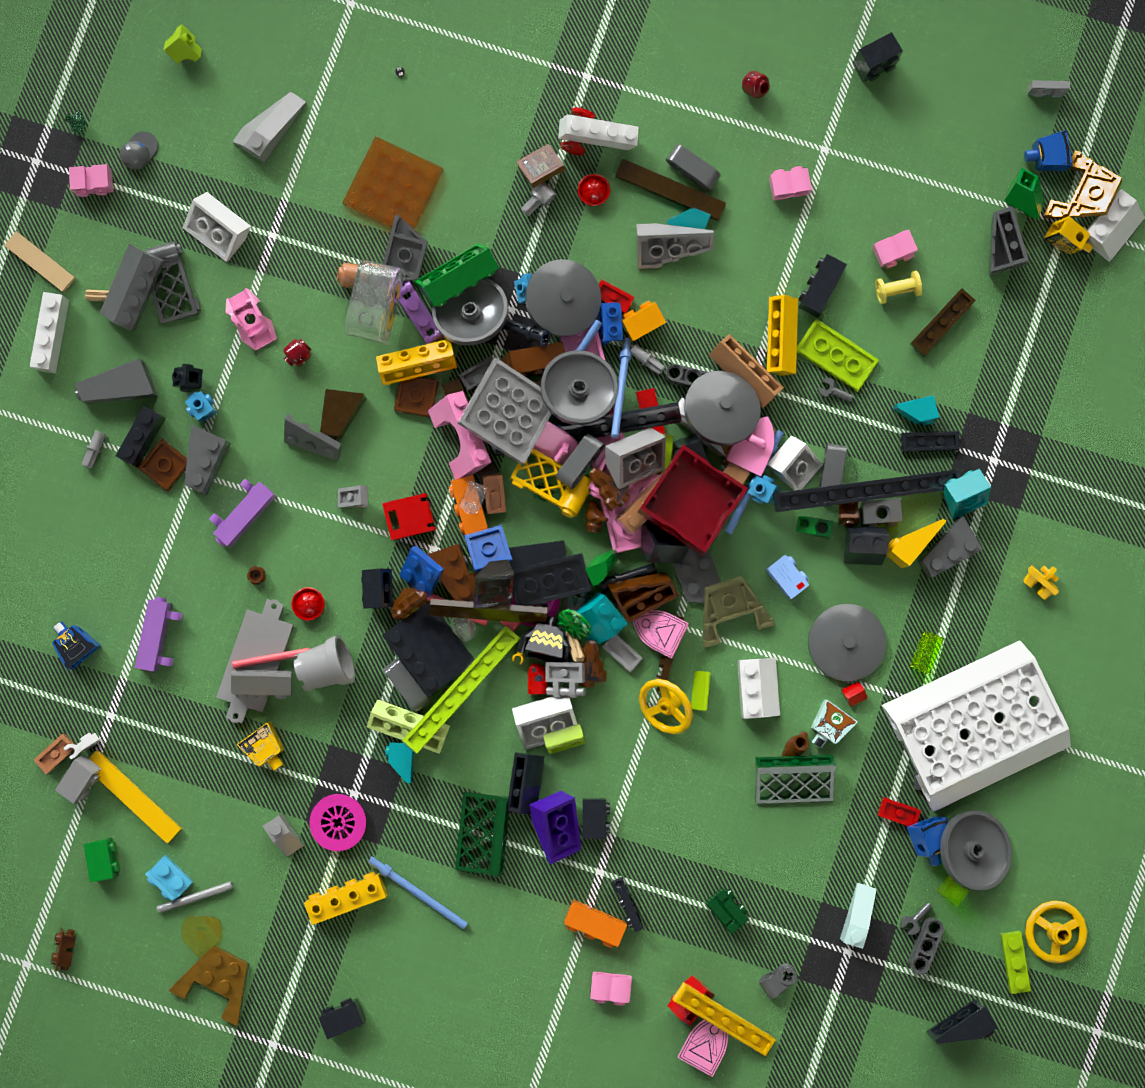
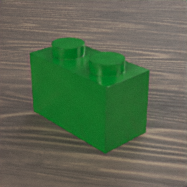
(101, 859)

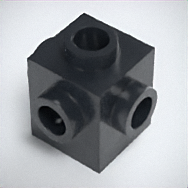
(187, 377)

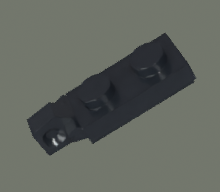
(626, 902)

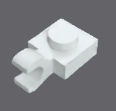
(87, 742)

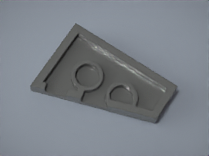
(302, 437)

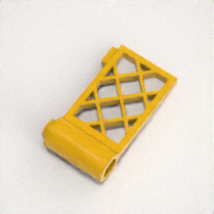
(570, 500)

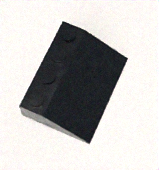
(429, 649)

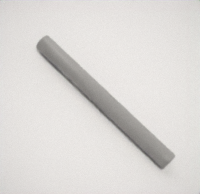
(195, 897)

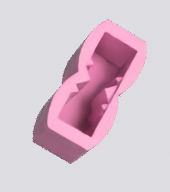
(790, 183)
(894, 249)
(611, 988)

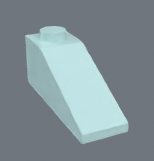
(859, 916)

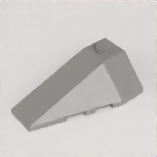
(267, 129)
(668, 243)

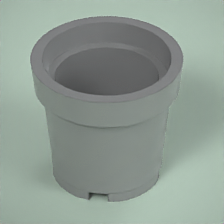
(325, 665)

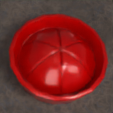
(594, 189)
(307, 604)

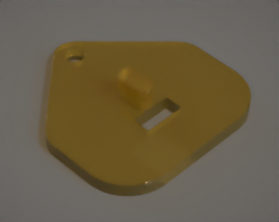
(201, 939)

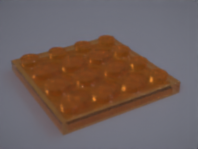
(392, 184)

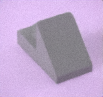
(353, 497)

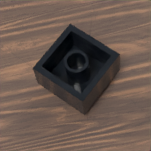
(877, 58)

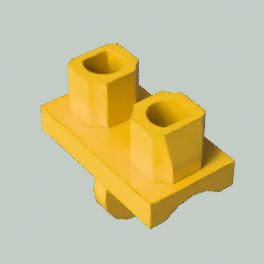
(1048, 587)

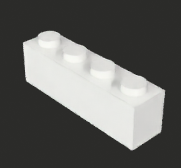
(598, 132)
(49, 332)

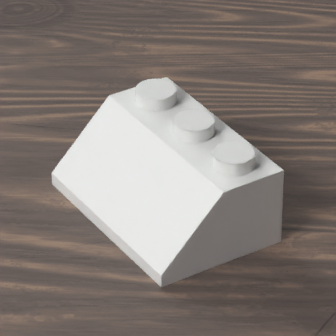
(216, 226)
(1112, 230)
(758, 688)
(542, 718)

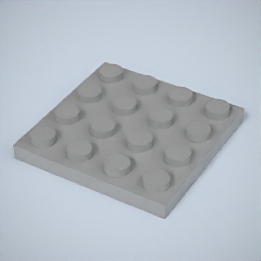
(506, 411)

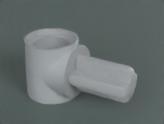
(541, 195)

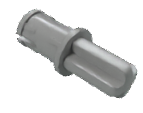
(647, 359)
(93, 449)

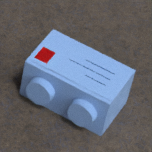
(787, 576)

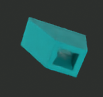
(691, 218)

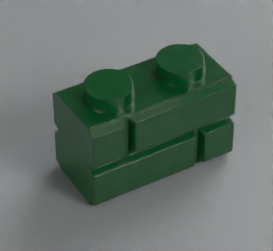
(726, 910)

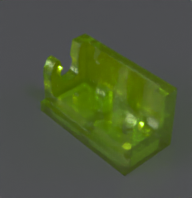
(926, 652)

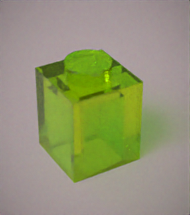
(952, 891)

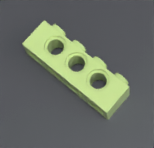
(399, 722)

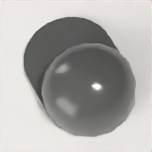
(139, 150)

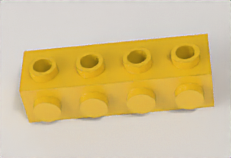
(782, 335)
(416, 362)
(346, 898)

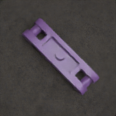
(419, 314)

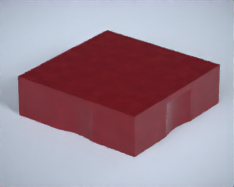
(692, 500)

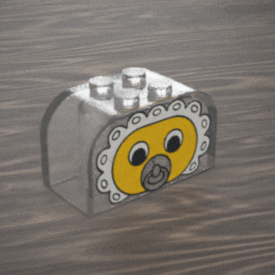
(374, 302)

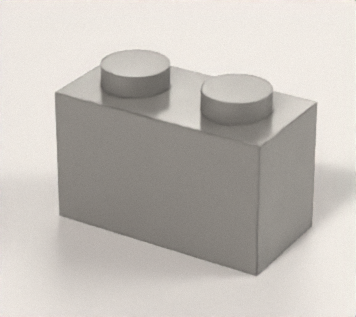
(78, 779)

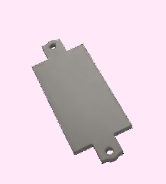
(257, 637)

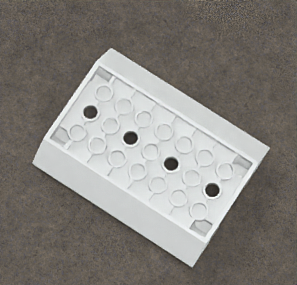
(970, 701)

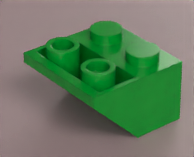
(1026, 194)

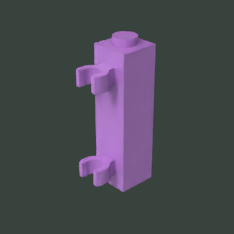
(243, 515)
(154, 633)

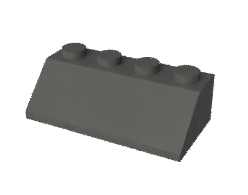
(132, 287)

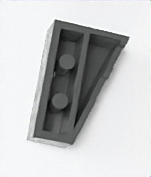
(1006, 243)
(204, 459)
(950, 549)

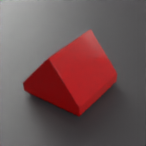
(854, 694)

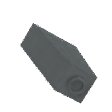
(121, 383)

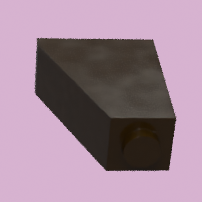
(339, 411)

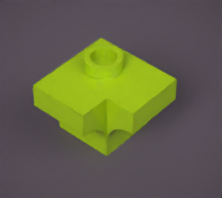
(182, 45)

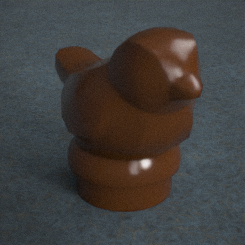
(595, 517)
(796, 745)

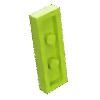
(1015, 962)

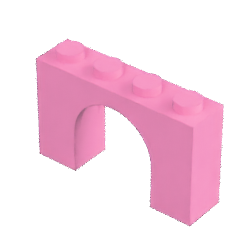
(473, 452)

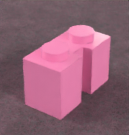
(91, 180)

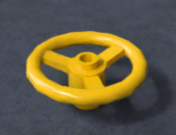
(668, 704)
(1058, 939)

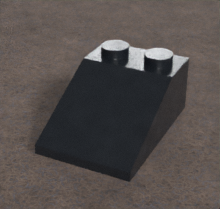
(965, 1024)

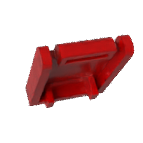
(411, 515)

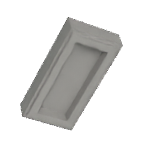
(622, 652)

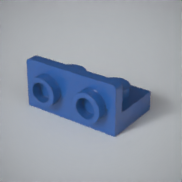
(611, 323)

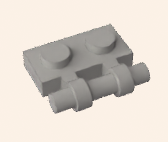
(565, 672)

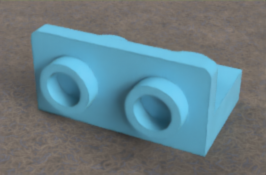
(168, 878)

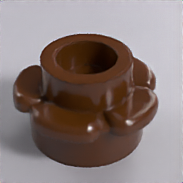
(256, 570)

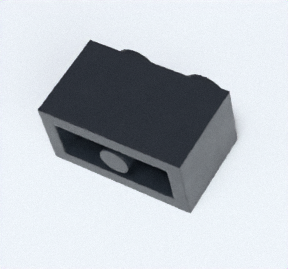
(377, 588)
(595, 818)
(341, 1018)

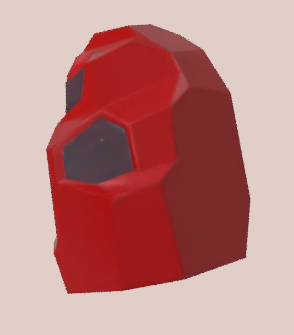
(537, 679)

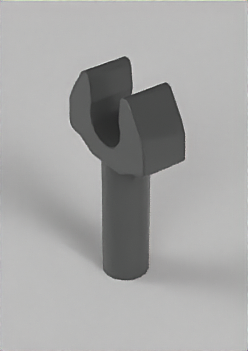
(833, 390)
(915, 919)

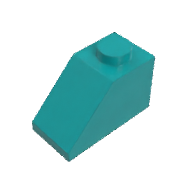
(919, 410)
(401, 759)

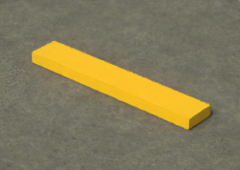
(135, 798)
(724, 1019)

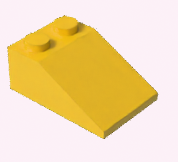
(908, 547)

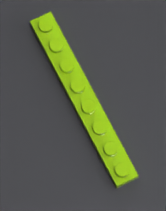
(460, 690)

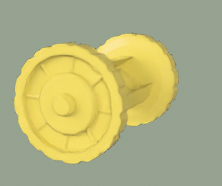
(884, 290)

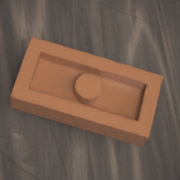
(495, 494)
(54, 754)

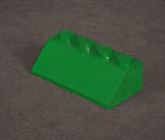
(457, 274)

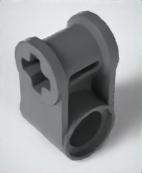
(776, 982)

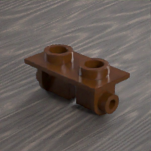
(62, 957)

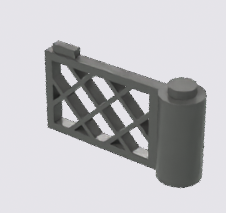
(171, 253)

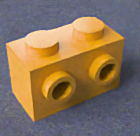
(643, 320)

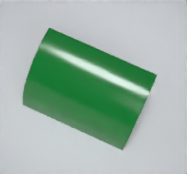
(601, 566)

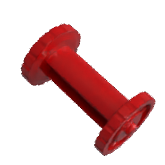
(574, 147)

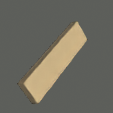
(40, 261)

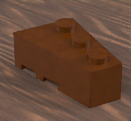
(533, 360)
(454, 573)
(642, 594)

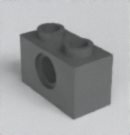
(892, 511)

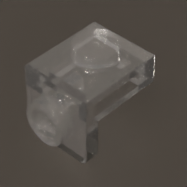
(473, 497)

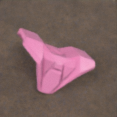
(255, 334)

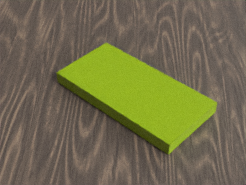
(836, 355)

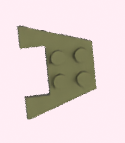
(728, 601)

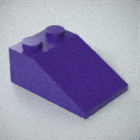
(556, 825)

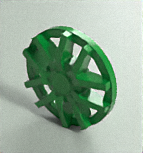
(574, 625)

